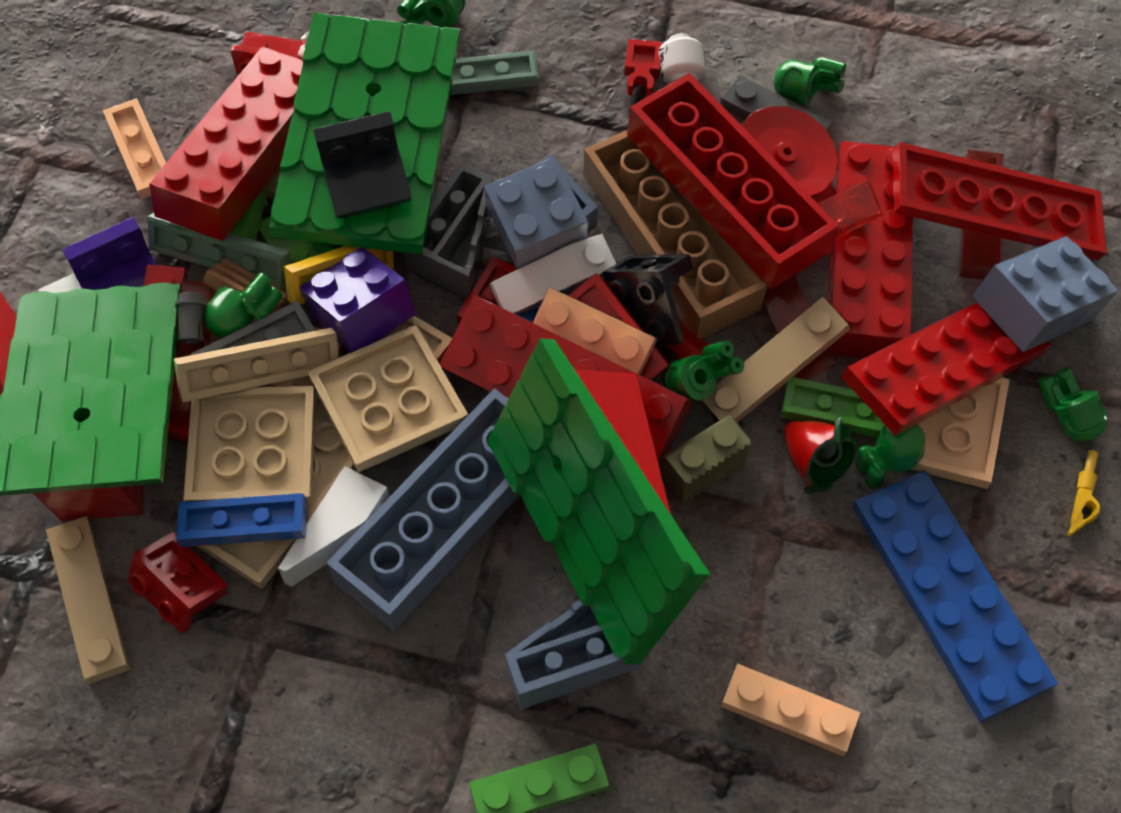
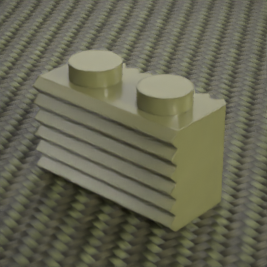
(705, 459)

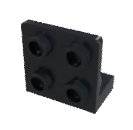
(362, 165)
(645, 291)

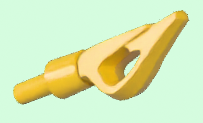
(1084, 497)

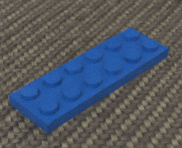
(954, 596)

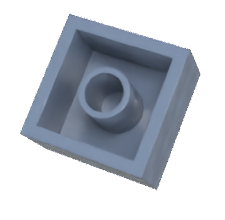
(535, 212)

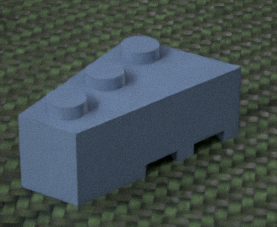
(562, 658)

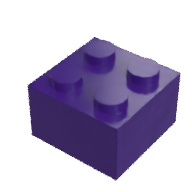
(358, 299)

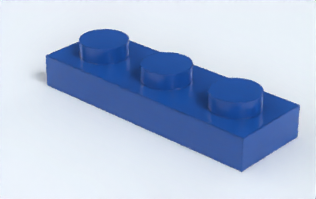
(242, 520)

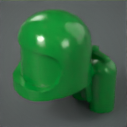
(437, 12)
(802, 80)
(235, 309)
(697, 374)
(1077, 410)
(890, 453)

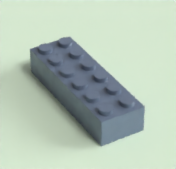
(427, 521)

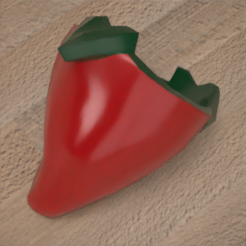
(819, 452)

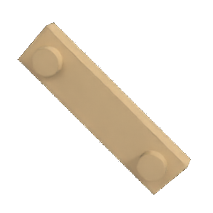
(777, 361)
(253, 364)
(87, 600)

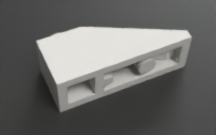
(560, 270)
(339, 515)

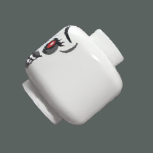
(680, 56)

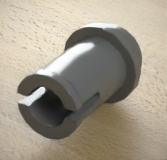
(190, 317)

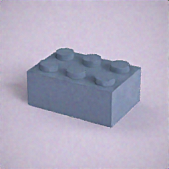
(1044, 293)

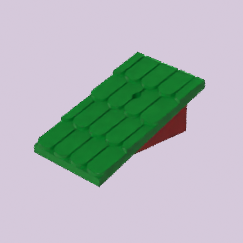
(356, 72)
(89, 398)
(595, 490)

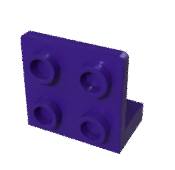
(111, 257)

